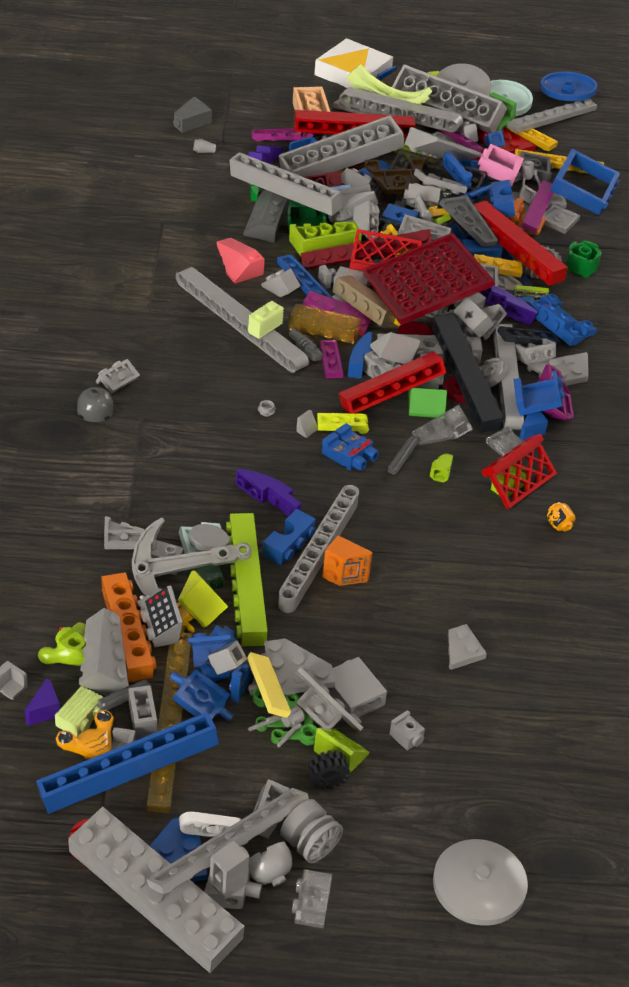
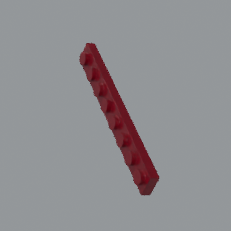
(343, 253)

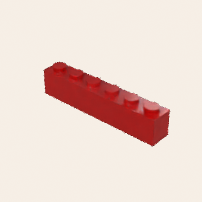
(392, 383)

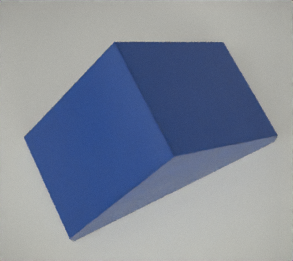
(533, 424)

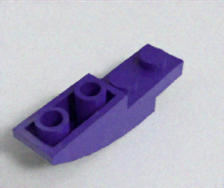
(267, 489)

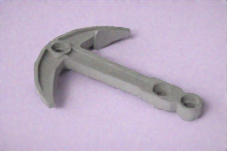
(176, 563)

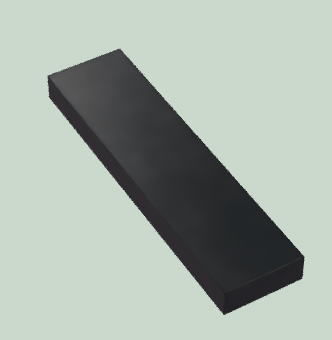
(526, 336)

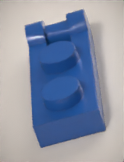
(457, 170)

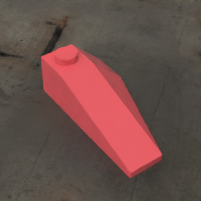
(240, 260)

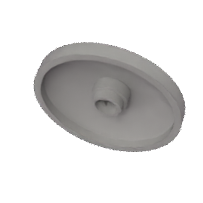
(467, 76)
(480, 882)

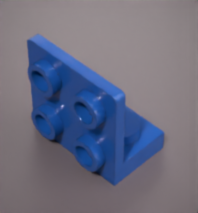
(205, 645)

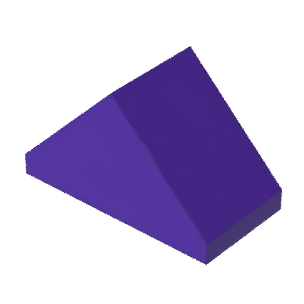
(43, 705)

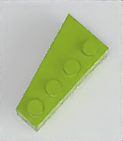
(324, 236)

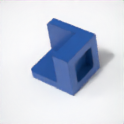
(494, 138)

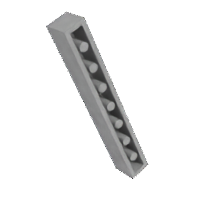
(286, 184)

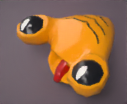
(92, 741)

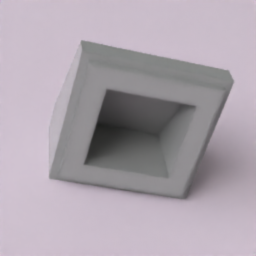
(306, 424)

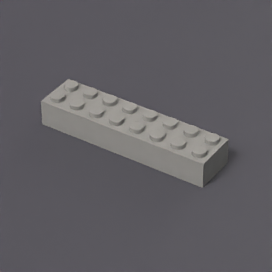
(451, 97)
(345, 148)
(183, 914)

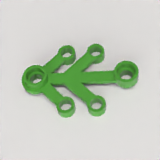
(305, 734)

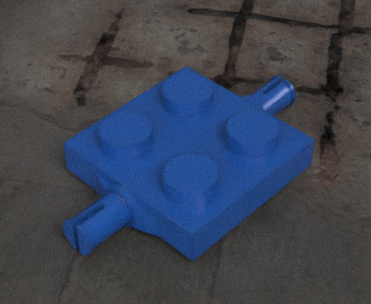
(201, 695)

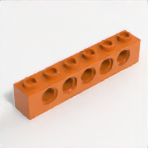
(119, 599)

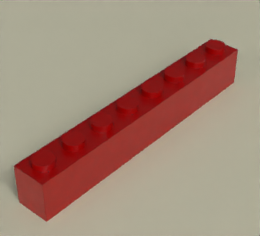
(339, 122)
(522, 245)

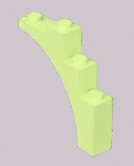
(363, 80)

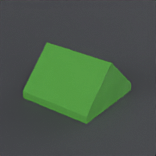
(427, 402)

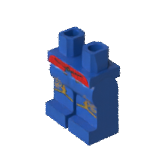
(349, 448)

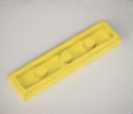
(268, 685)

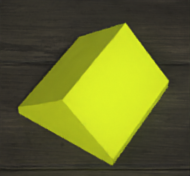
(201, 600)

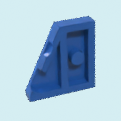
(240, 680)

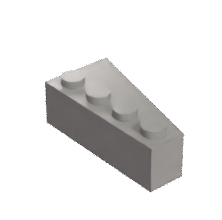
(104, 654)

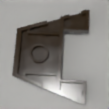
(394, 180)

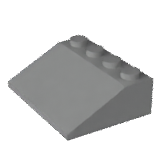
(437, 146)

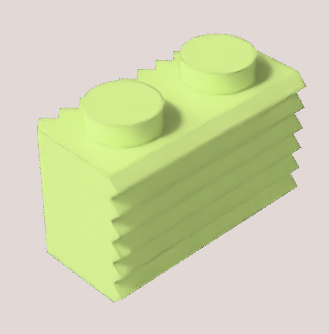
(265, 319)
(78, 711)

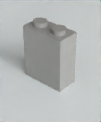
(357, 688)

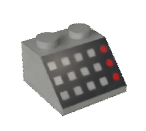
(162, 618)

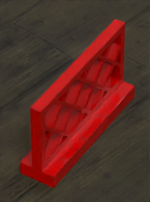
(360, 265)
(509, 459)

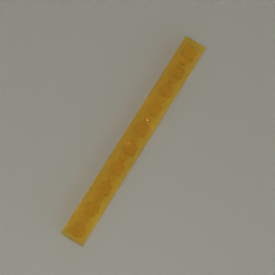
(170, 714)

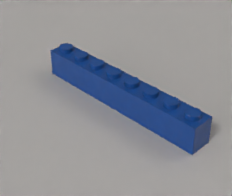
(127, 762)

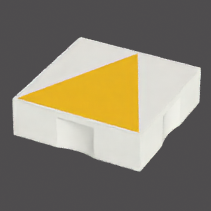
(345, 57)

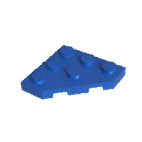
(174, 844)

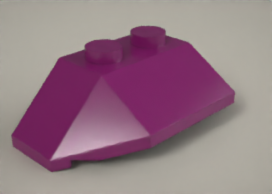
(566, 411)

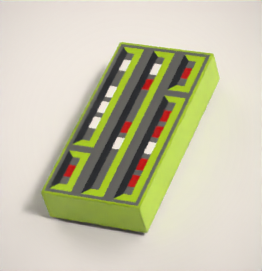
(536, 292)

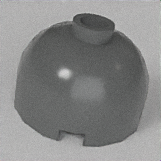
(95, 404)

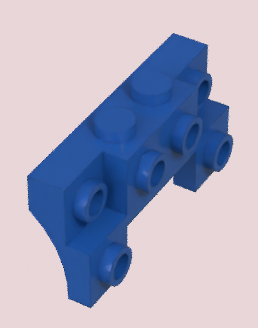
(559, 321)

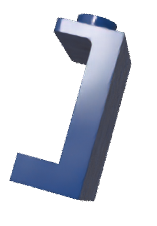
(539, 395)

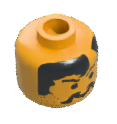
(561, 516)

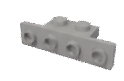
(321, 706)

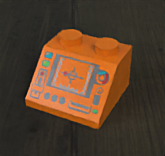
(346, 562)

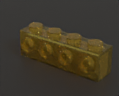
(325, 323)

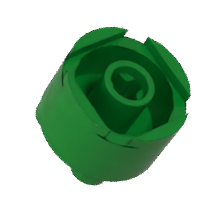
(583, 258)

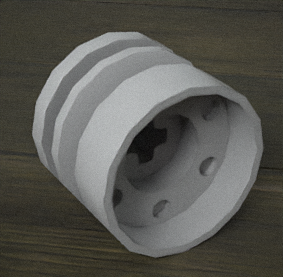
(311, 831)

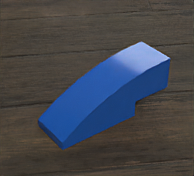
(357, 356)

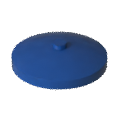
(568, 86)

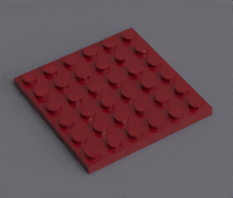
(427, 278)

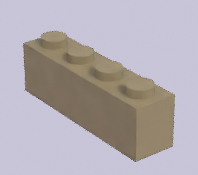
(363, 299)

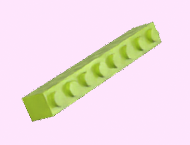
(247, 582)

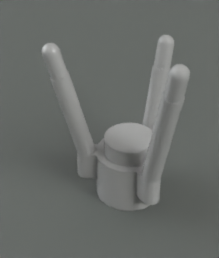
(293, 720)

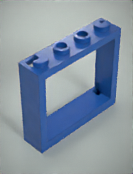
(579, 195)

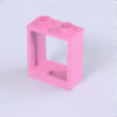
(503, 157)

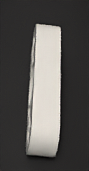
(199, 823)

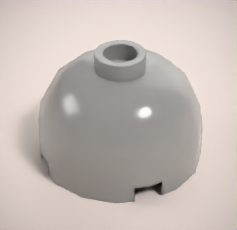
(271, 865)

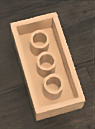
(310, 99)

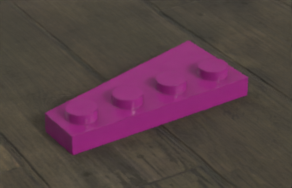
(279, 134)
(329, 304)

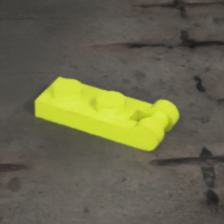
(333, 421)

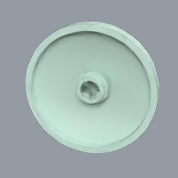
(514, 92)

